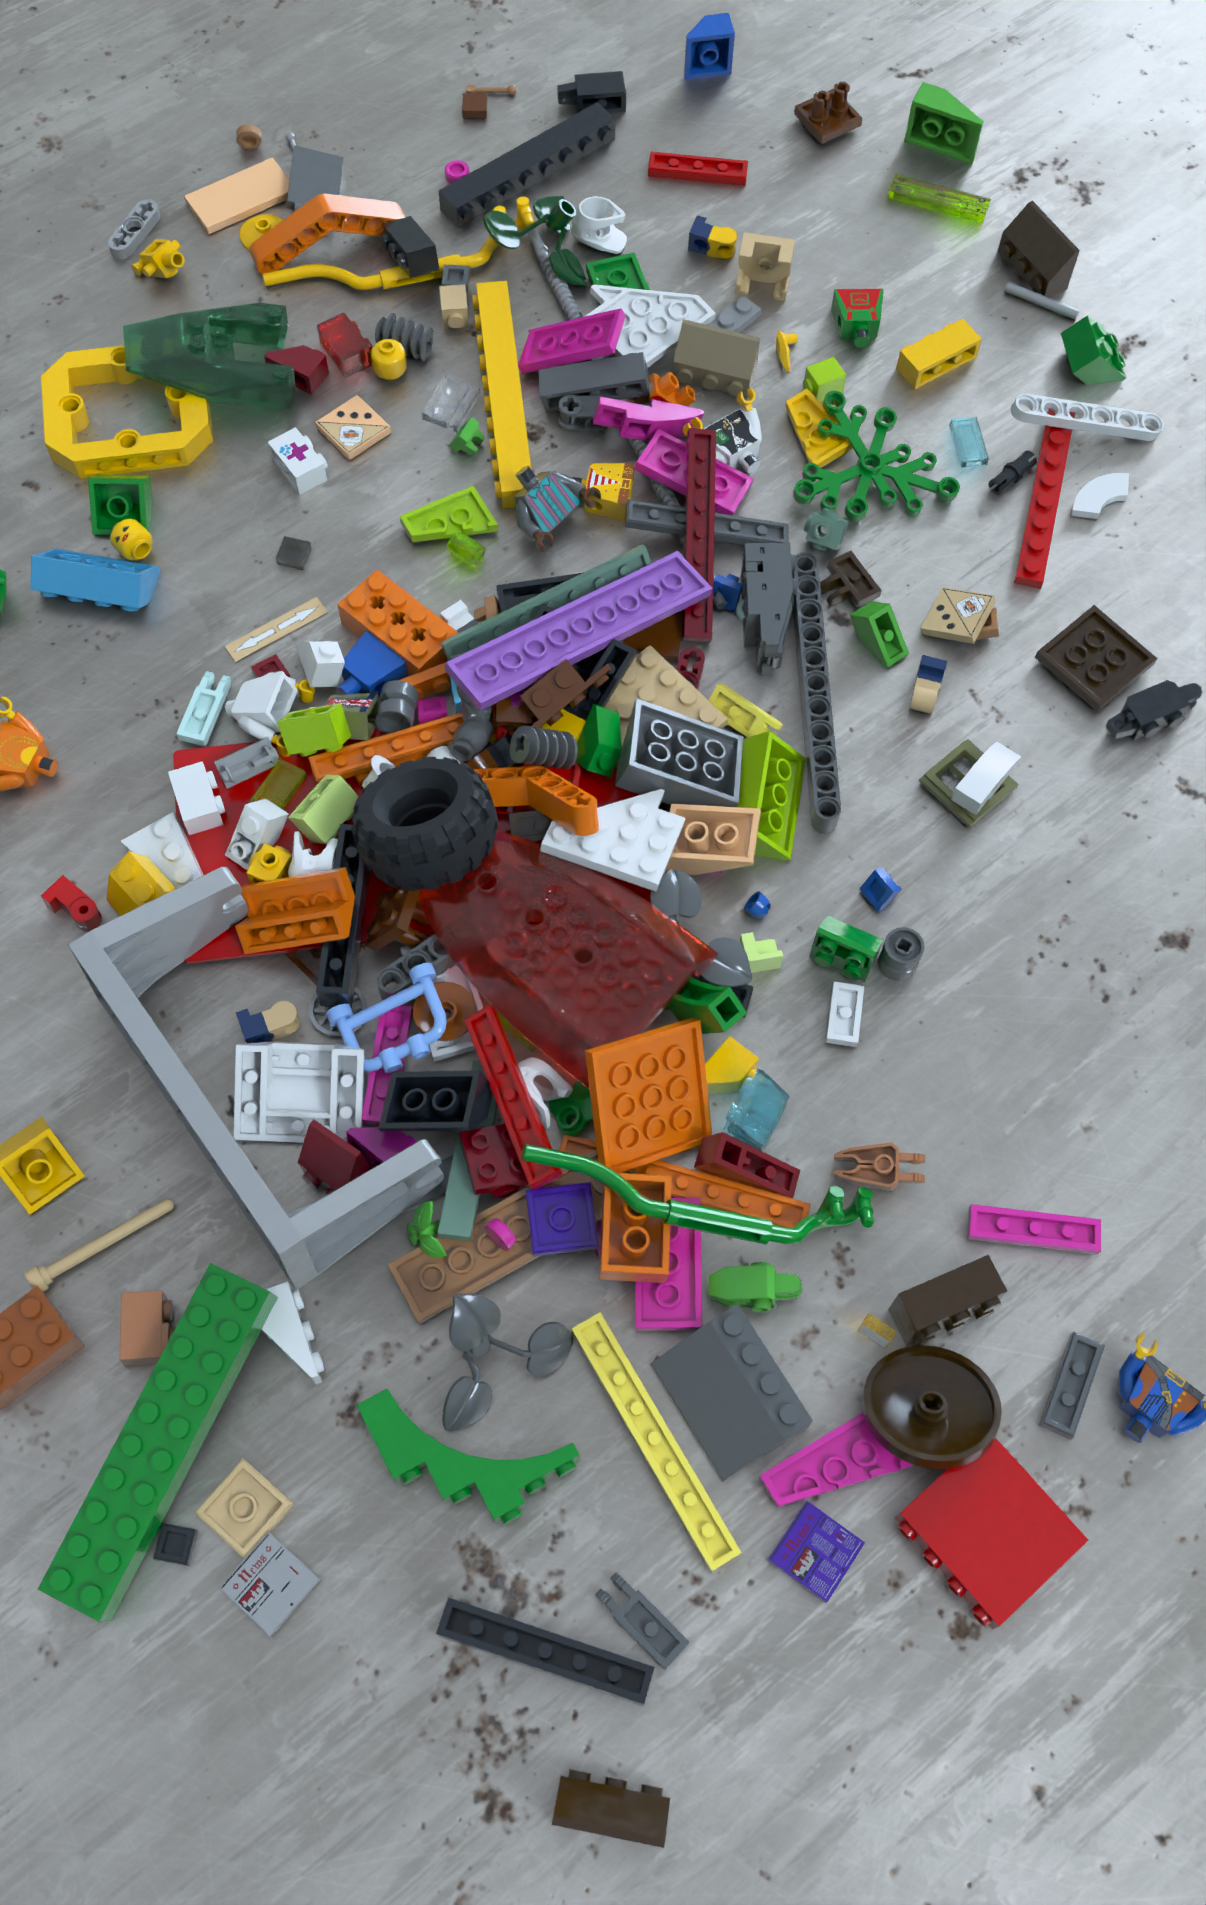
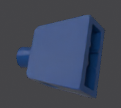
(370, 667)

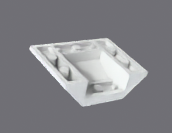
(291, 1084)

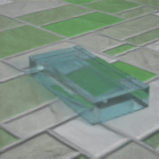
(969, 442)

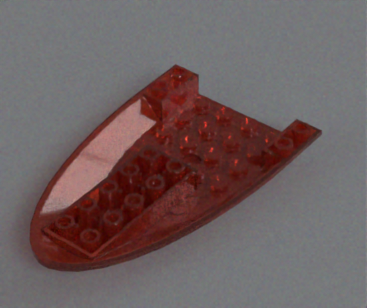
(532, 970)

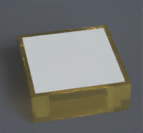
(877, 1331)

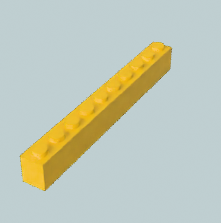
(503, 387)

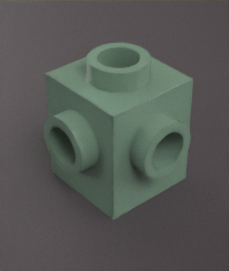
(835, 527)

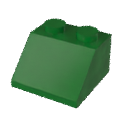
(117, 499)

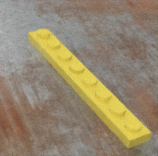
(656, 1442)

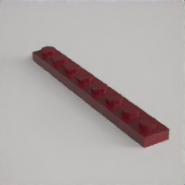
(700, 528)

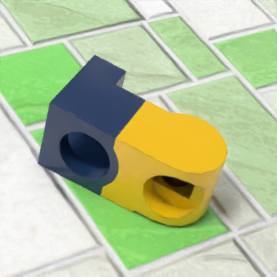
(712, 239)

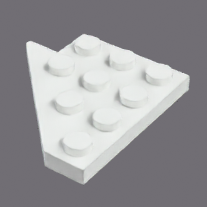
(651, 318)
(631, 840)

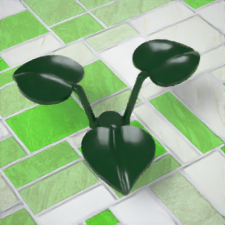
(557, 215)

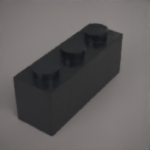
(410, 246)

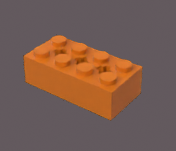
(396, 621)

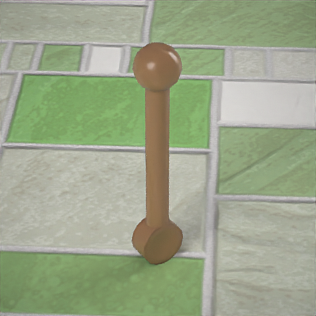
(511, 89)

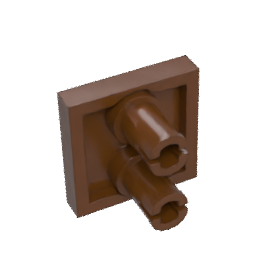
(829, 113)
(394, 917)

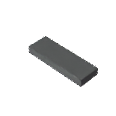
(1071, 1385)

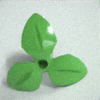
(424, 1230)

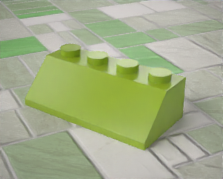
(773, 783)

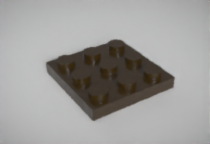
(1095, 658)

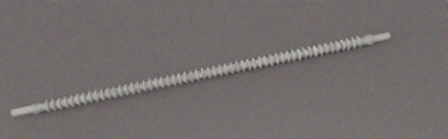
(572, 312)

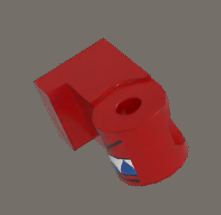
(73, 901)

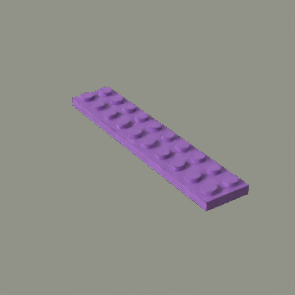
(577, 630)

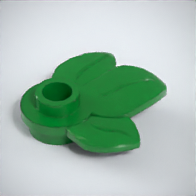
(575, 1106)

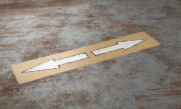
(276, 629)

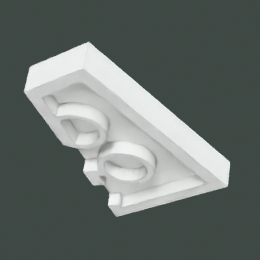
(167, 848)

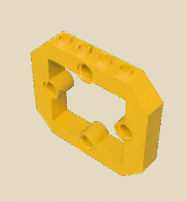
(128, 451)

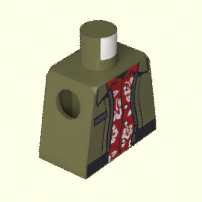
(359, 712)

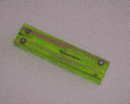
(939, 198)

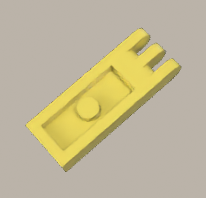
(741, 713)

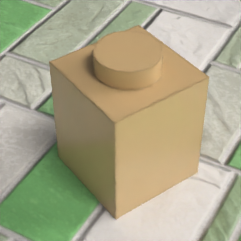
(454, 306)

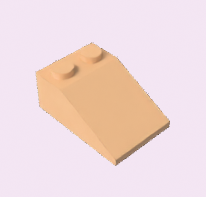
(714, 838)

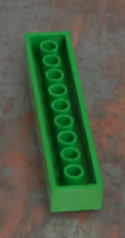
(157, 1444)

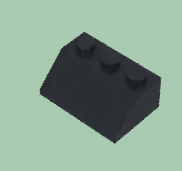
(436, 1101)

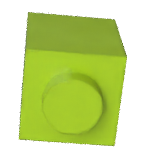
(824, 377)

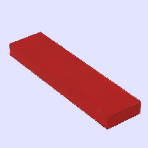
(698, 168)

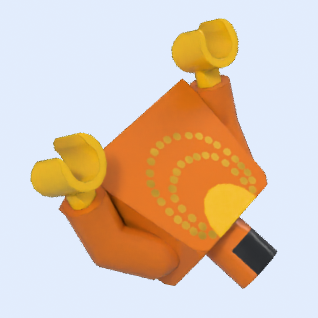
(21, 751)

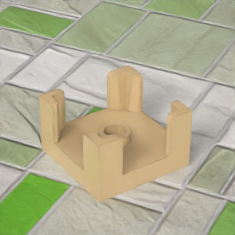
(765, 260)

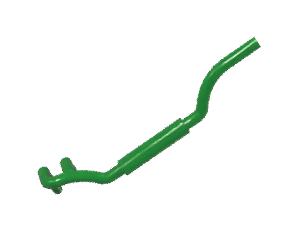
(711, 1219)

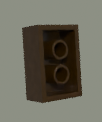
(947, 1301)

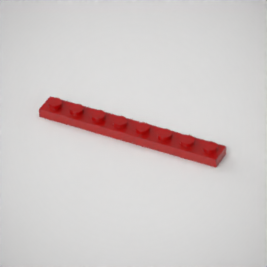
(1043, 505)

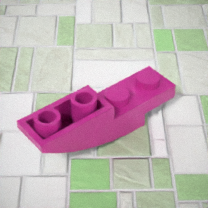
(643, 421)

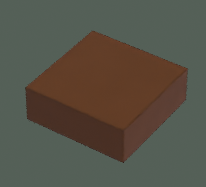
(474, 105)

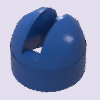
(757, 905)

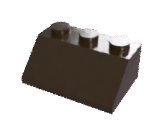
(1039, 251)
(612, 1809)

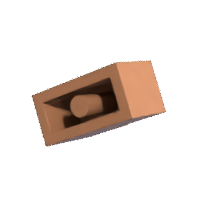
(144, 1327)

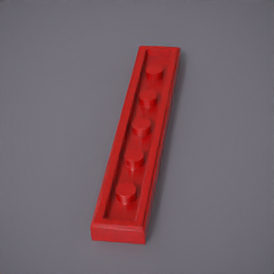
(510, 1092)

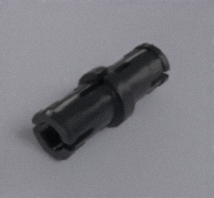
(1012, 472)

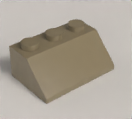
(716, 358)

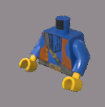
(1157, 1397)

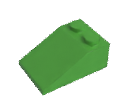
(943, 124)

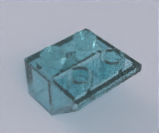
(757, 1110)

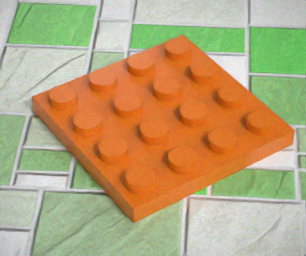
(649, 1095)

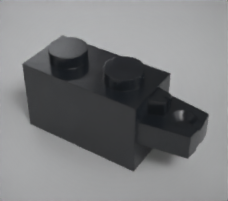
(590, 88)

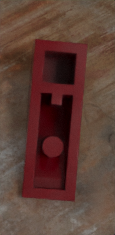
(739, 1162)

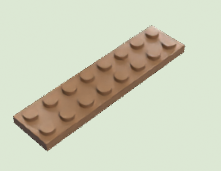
(473, 1265)

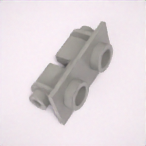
(247, 762)

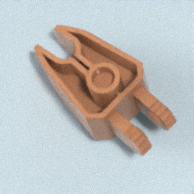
(878, 1166)

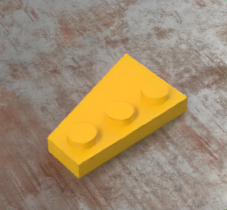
(805, 414)

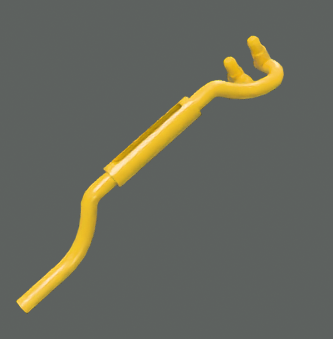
(394, 276)

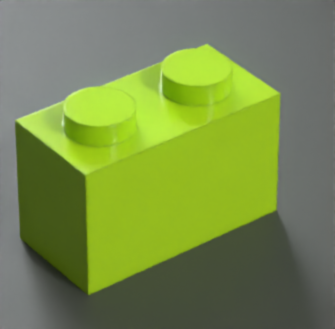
(314, 730)

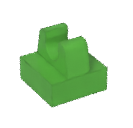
(466, 434)

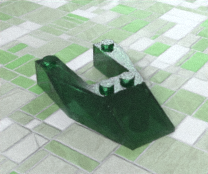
(197, 353)

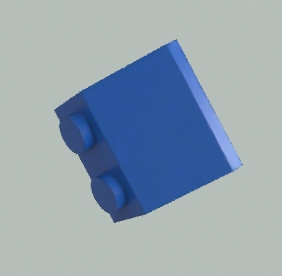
(710, 47)

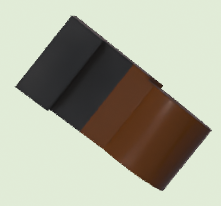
(494, 755)

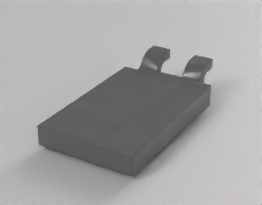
(312, 175)

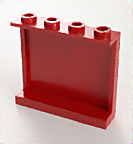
(991, 1533)

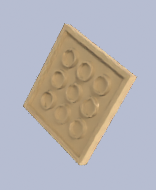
(660, 684)

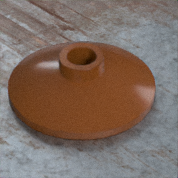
(455, 1001)

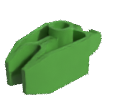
(753, 1286)

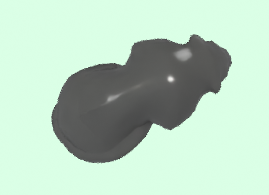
(474, 731)

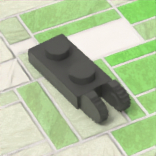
(645, 1623)

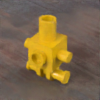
(159, 259)

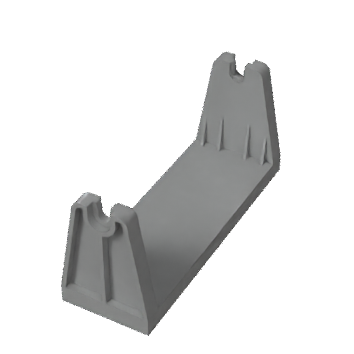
(142, 947)

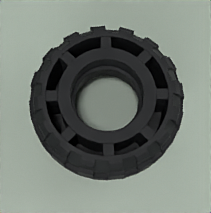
(424, 823)

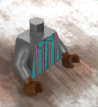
(547, 501)

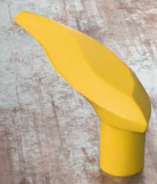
(782, 348)

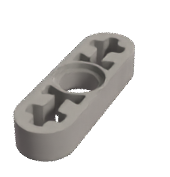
(124, 243)

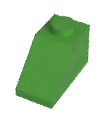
(880, 632)

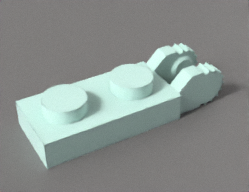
(203, 710)

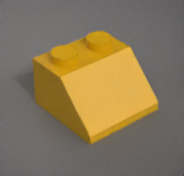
(135, 883)
(37, 1165)

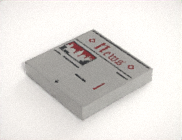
(269, 1584)

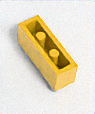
(938, 353)

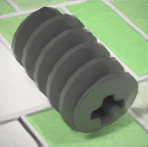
(413, 341)
(543, 747)

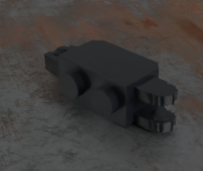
(1154, 709)

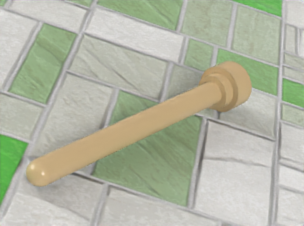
(44, 1275)

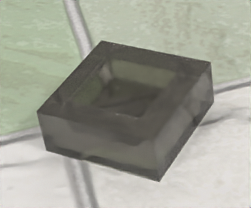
(293, 553)

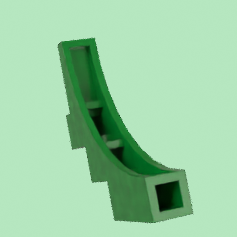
(712, 1005)
(499, 1482)

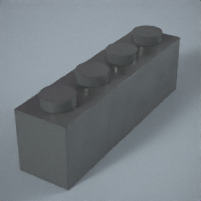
(608, 377)

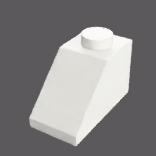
(321, 662)

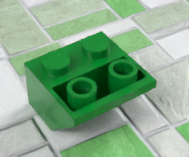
(1093, 352)
(845, 948)

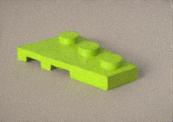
(442, 518)

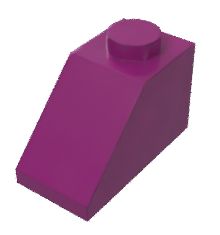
(378, 1145)

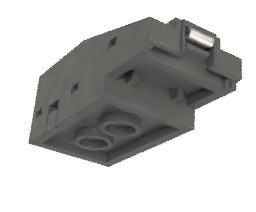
(768, 601)

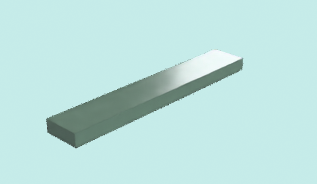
(460, 1202)

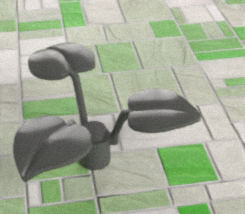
(681, 896)
(470, 1331)

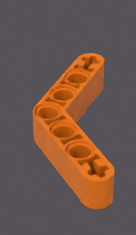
(314, 221)
(545, 793)

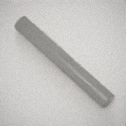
(1042, 301)

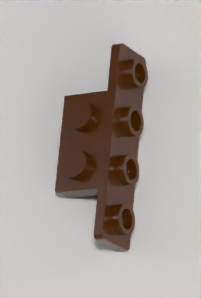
(557, 690)

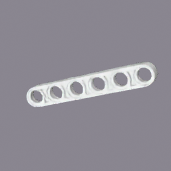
(1087, 420)

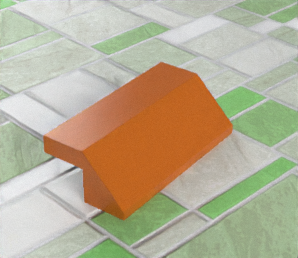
(297, 911)

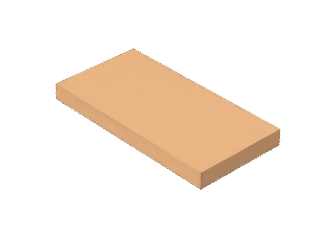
(239, 195)

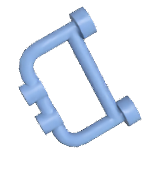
(416, 1045)

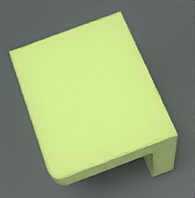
(761, 954)

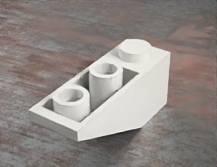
(291, 1333)

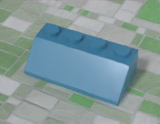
(93, 578)

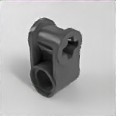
(581, 413)

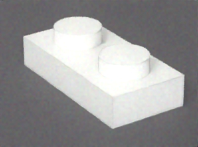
(845, 1014)

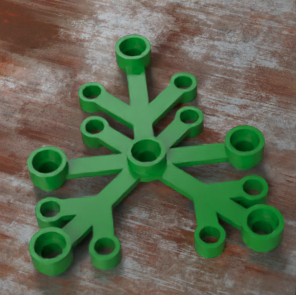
(901, 476)

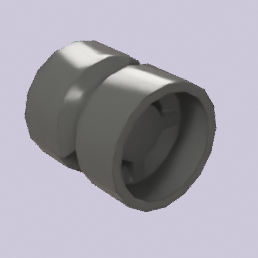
(396, 706)
(901, 953)

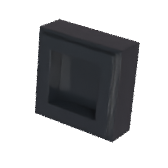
(175, 1544)

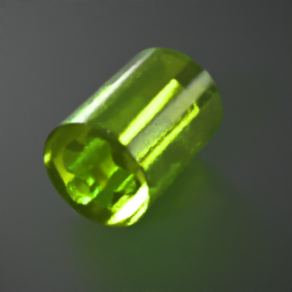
(466, 548)

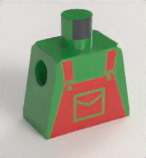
(857, 314)

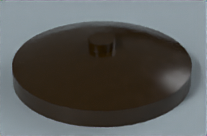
(931, 1407)

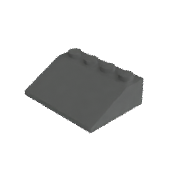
(680, 756)
(731, 1392)

